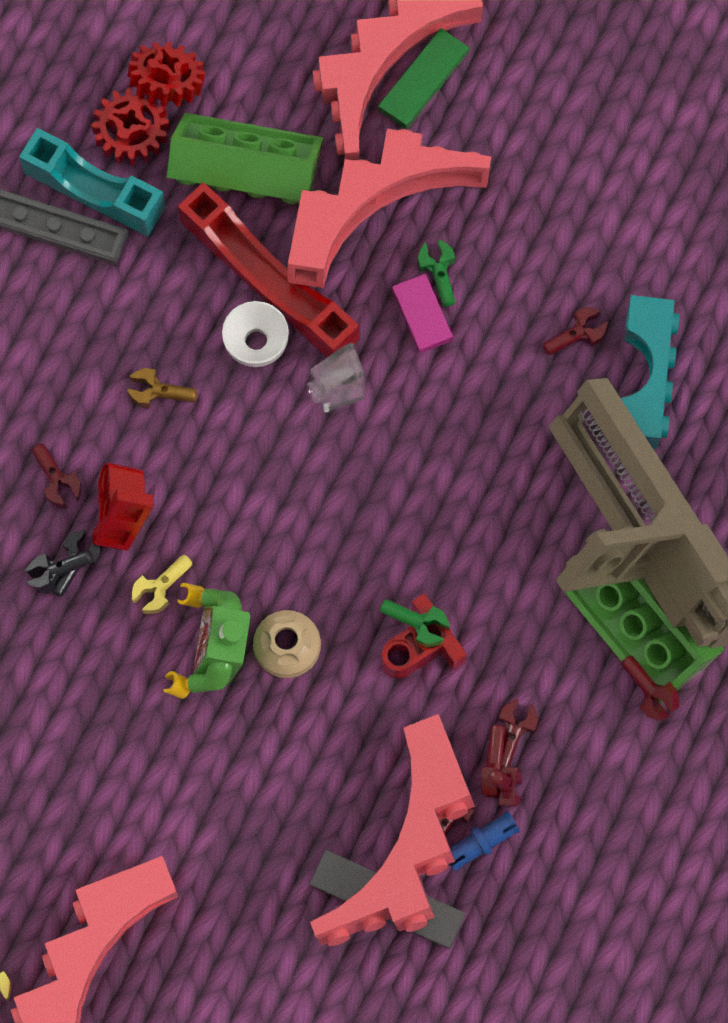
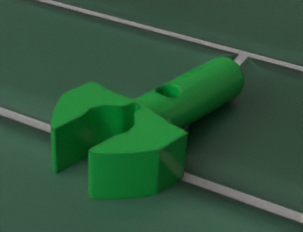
(439, 270)
(418, 621)

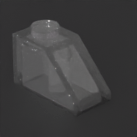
(338, 380)

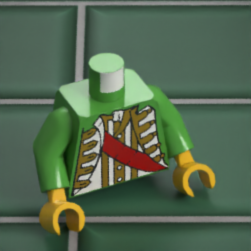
(219, 642)

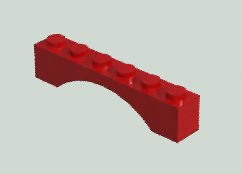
(231, 241)

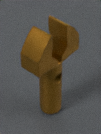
(158, 389)

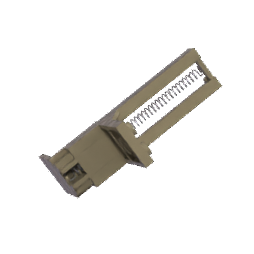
(673, 553)

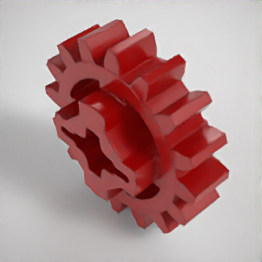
(166, 74)
(125, 113)

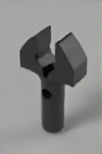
(71, 545)
(53, 570)

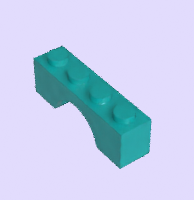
(65, 171)
(649, 330)

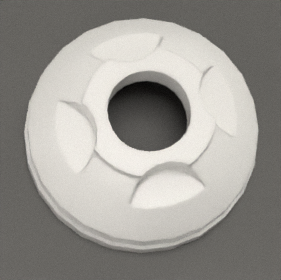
(250, 318)

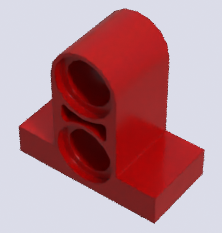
(121, 506)
(418, 654)

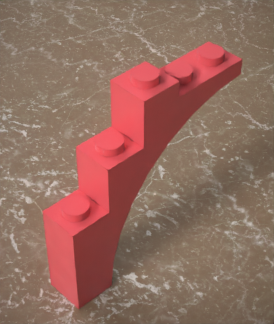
(379, 43)
(365, 187)
(422, 847)
(109, 909)

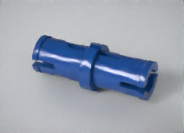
(483, 840)

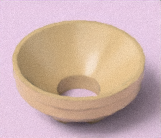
(288, 662)

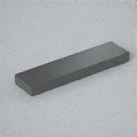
(61, 228)
(345, 878)

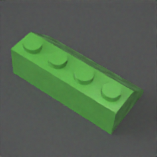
(243, 157)
(637, 626)

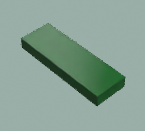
(423, 79)

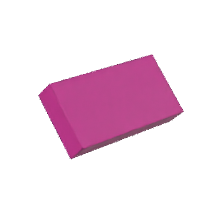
(422, 313)

